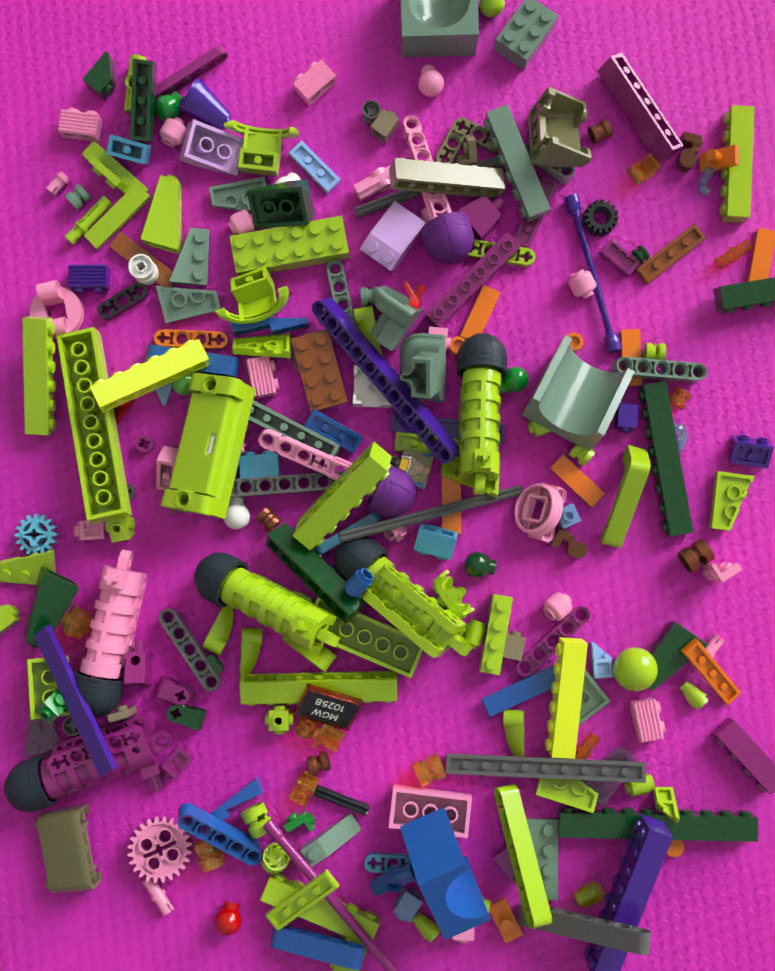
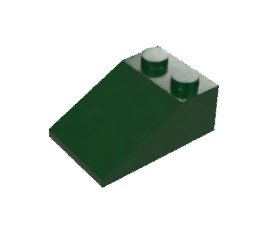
(281, 204)

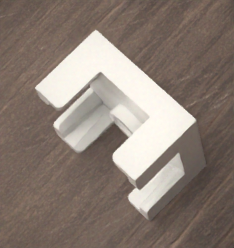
(366, 393)

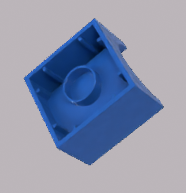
(444, 874)

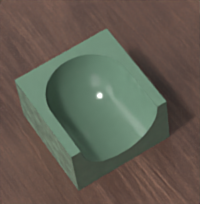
(439, 28)

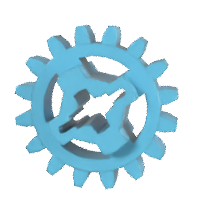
(36, 543)

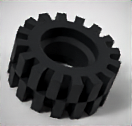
(603, 207)

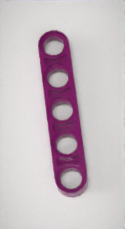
(191, 71)
(543, 644)

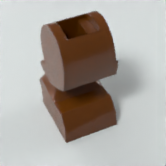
(687, 157)
(573, 548)

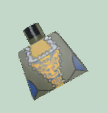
(416, 465)

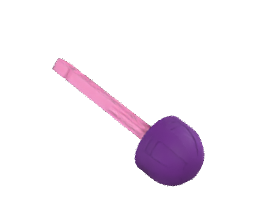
(448, 233)
(390, 497)

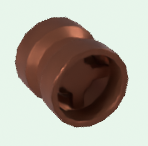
(600, 131)
(268, 519)
(319, 763)

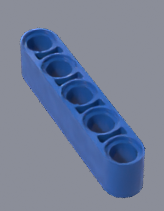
(219, 364)
(231, 839)
(318, 947)

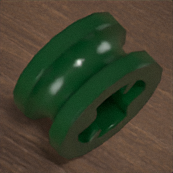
(641, 253)

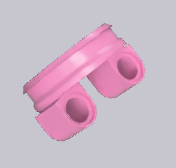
(51, 294)
(552, 510)

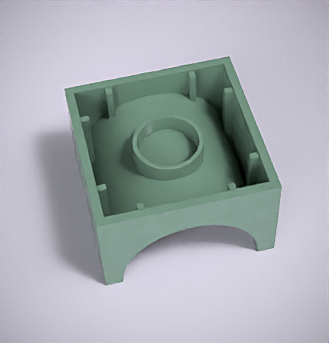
(576, 397)

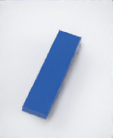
(277, 325)
(519, 691)
(247, 792)

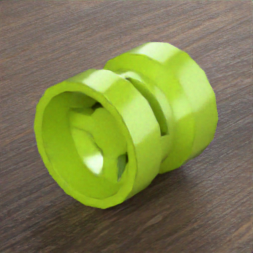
(654, 351)
(582, 454)

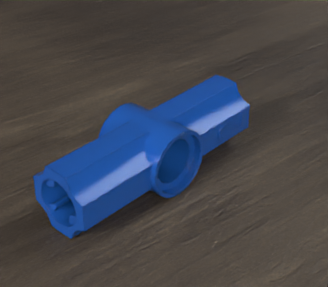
(393, 880)

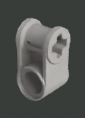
(555, 172)

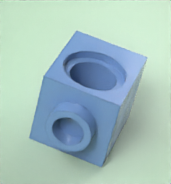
(569, 516)
(407, 904)

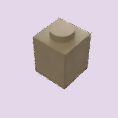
(385, 125)
(514, 645)

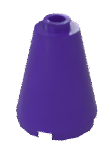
(204, 105)

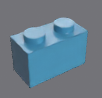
(129, 149)
(259, 465)
(435, 541)

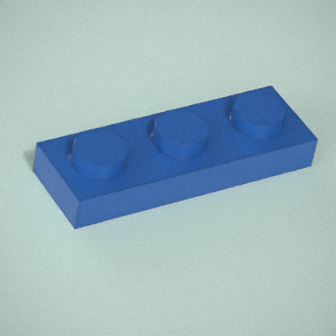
(333, 430)

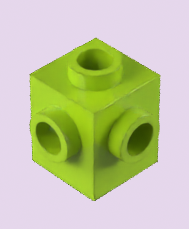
(120, 529)
(283, 713)

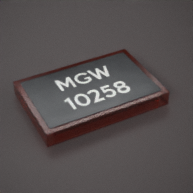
(328, 707)

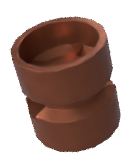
(698, 554)

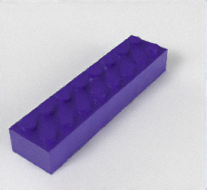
(631, 887)

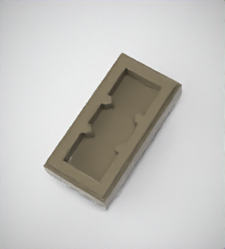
(122, 712)

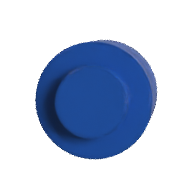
(358, 582)

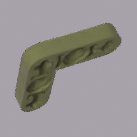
(459, 136)

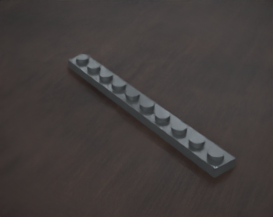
(546, 767)

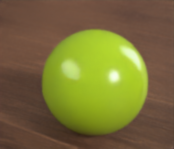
(635, 669)

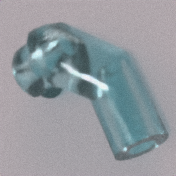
(703, 180)
(682, 436)

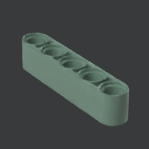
(667, 369)

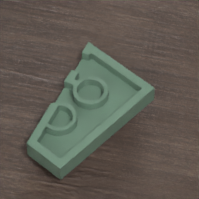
(193, 260)

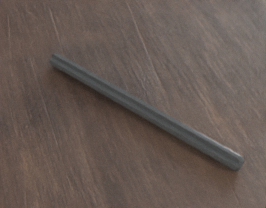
(405, 195)
(428, 514)

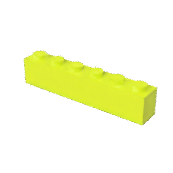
(149, 375)
(566, 697)

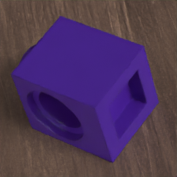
(626, 417)

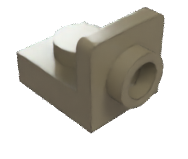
(470, 151)

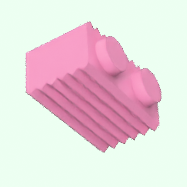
(314, 82)
(80, 125)
(262, 376)
(646, 719)

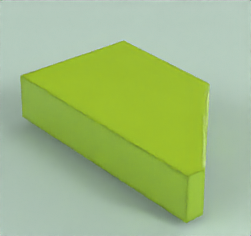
(666, 802)

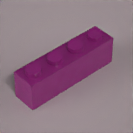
(747, 753)

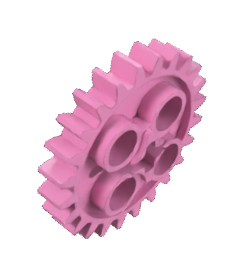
(153, 833)

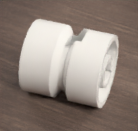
(147, 272)

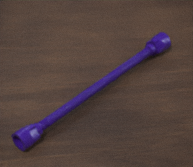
(574, 206)

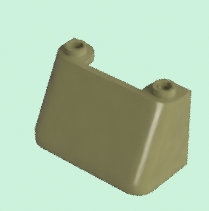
(555, 131)
(67, 850)

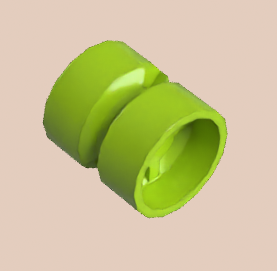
(256, 818)

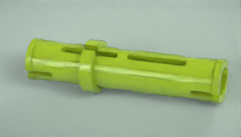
(89, 218)

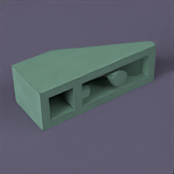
(330, 839)

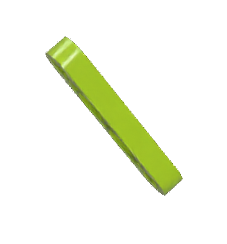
(476, 244)

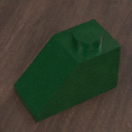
(101, 77)

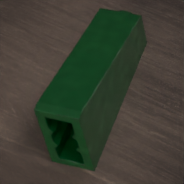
(49, 602)
(668, 651)

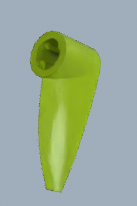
(365, 322)
(220, 631)
(250, 647)
(321, 660)
(514, 729)

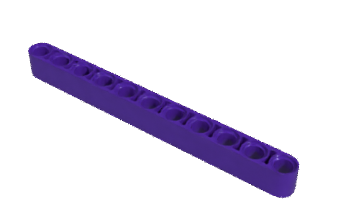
(377, 376)

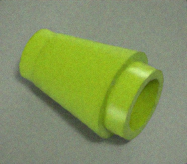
(693, 695)
(426, 927)

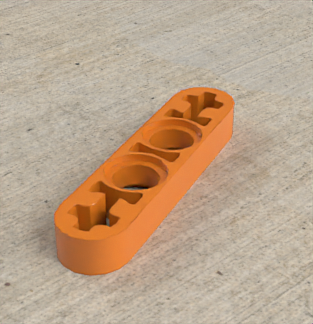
(191, 335)

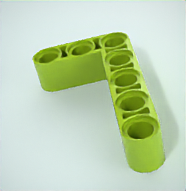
(637, 468)

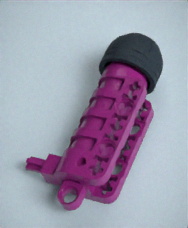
(40, 781)

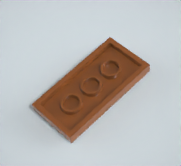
(319, 370)

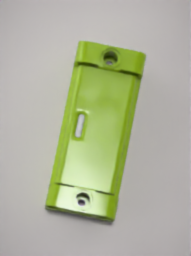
(210, 445)

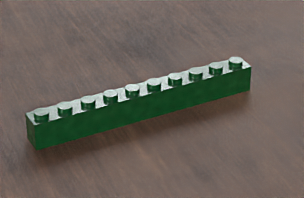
(691, 826)

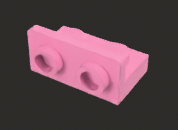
(720, 572)

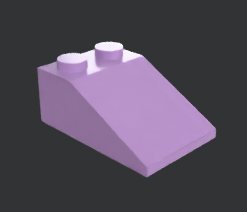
(211, 148)
(393, 236)

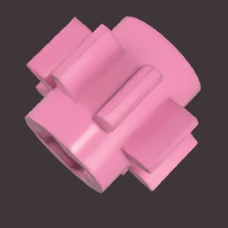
(396, 534)

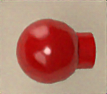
(228, 919)

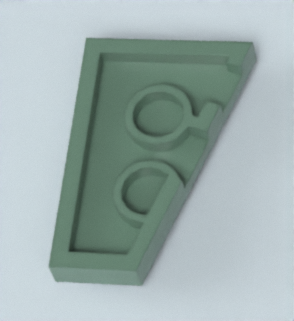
(234, 195)
(186, 303)
(592, 698)

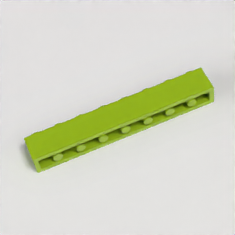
(288, 687)

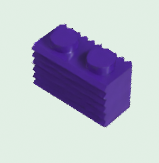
(89, 278)

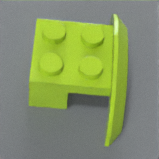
(260, 148)
(255, 298)

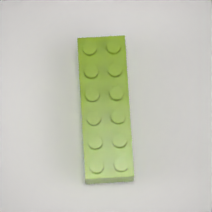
(290, 246)
(343, 496)
(376, 642)

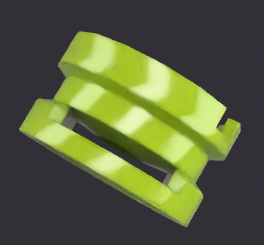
(274, 859)

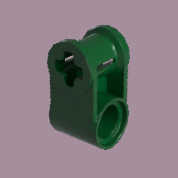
(191, 716)

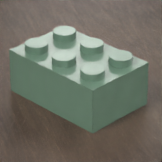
(525, 32)

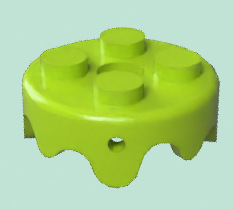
(451, 596)

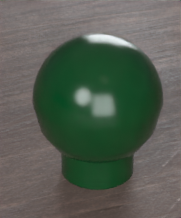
(479, 565)

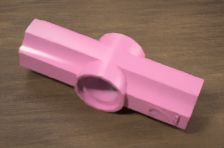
(377, 182)

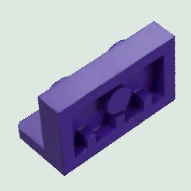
(751, 451)

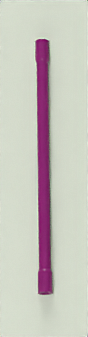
(278, 836)

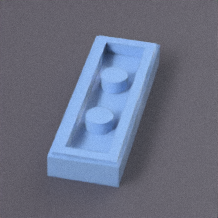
(314, 167)

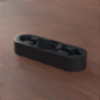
(121, 309)

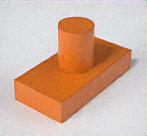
(720, 158)
(505, 920)

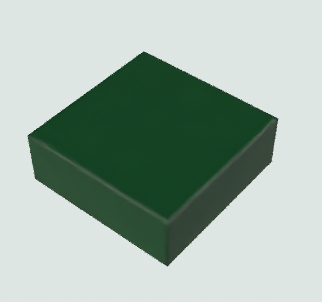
(215, 663)

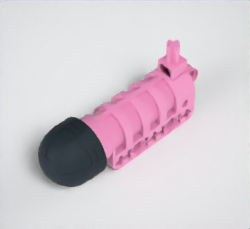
(111, 635)

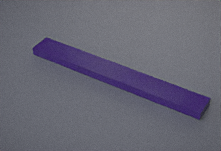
(75, 703)

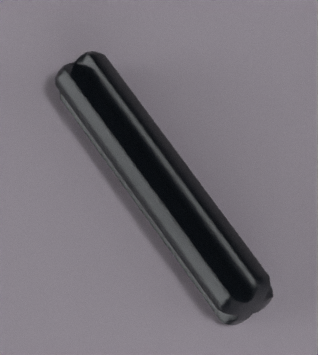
(341, 800)

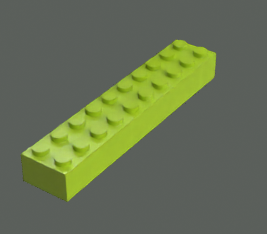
(93, 431)

